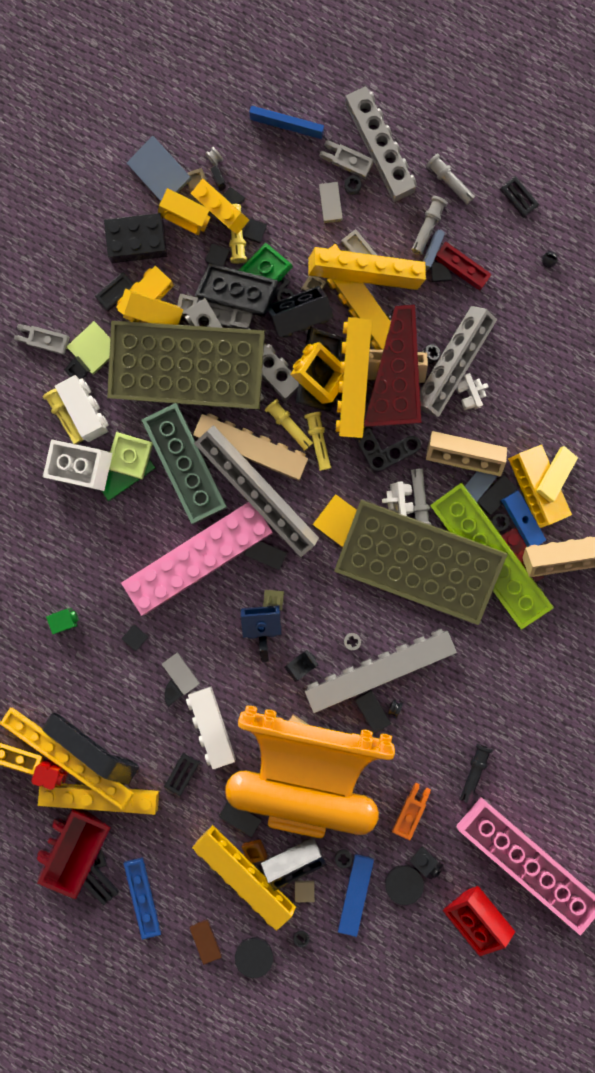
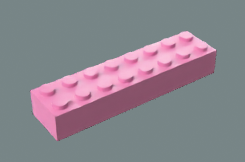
(196, 558)
(529, 865)

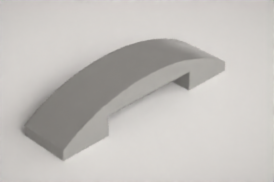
(226, 316)

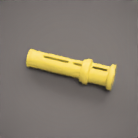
(237, 245)
(60, 410)
(282, 417)
(316, 431)

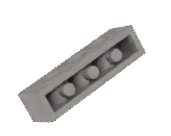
(285, 388)

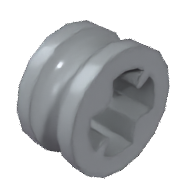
(214, 156)
(355, 636)

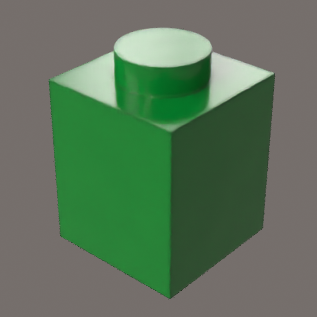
(62, 620)

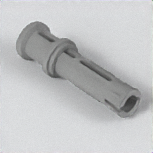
(444, 173)
(432, 217)
(420, 508)

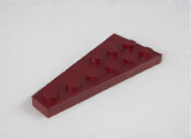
(396, 386)

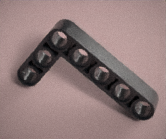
(383, 454)
(88, 751)

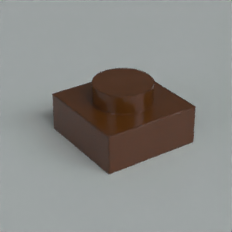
(254, 851)

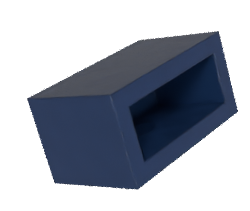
(261, 621)

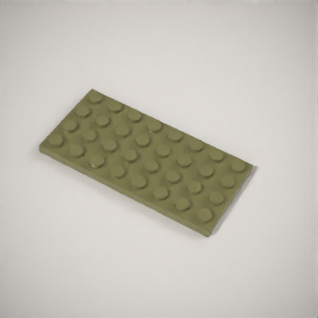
(186, 364)
(420, 562)

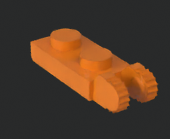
(411, 813)

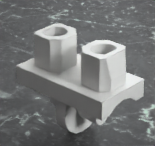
(473, 400)
(396, 498)

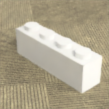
(211, 727)

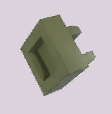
(273, 598)

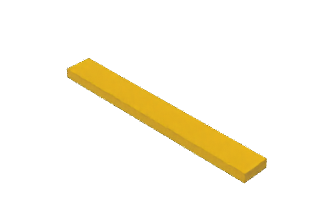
(43, 743)

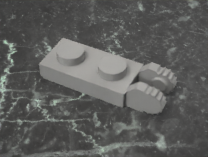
(348, 159)
(43, 339)

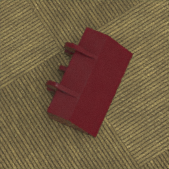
(72, 852)

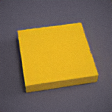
(336, 520)

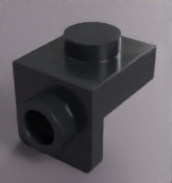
(301, 665)
(427, 863)

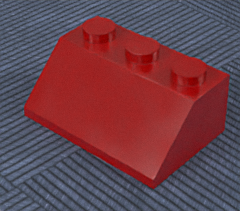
(479, 921)

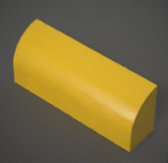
(530, 470)

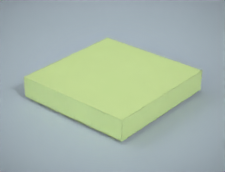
(92, 347)
(130, 455)

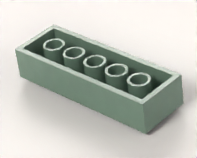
(184, 464)

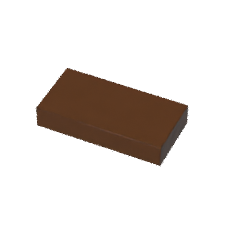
(205, 941)

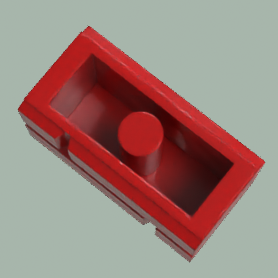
(49, 775)

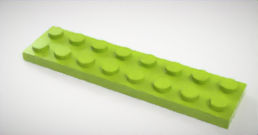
(513, 587)

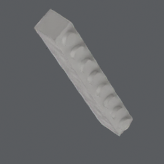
(257, 491)
(380, 671)

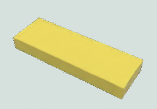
(557, 474)

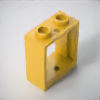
(184, 212)
(330, 391)

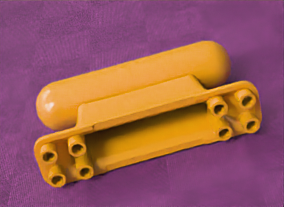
(307, 776)

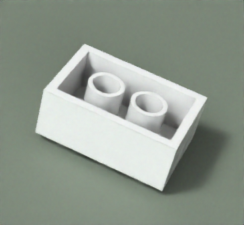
(82, 408)
(77, 465)

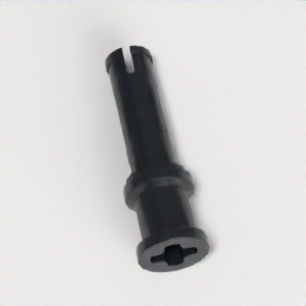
(478, 765)

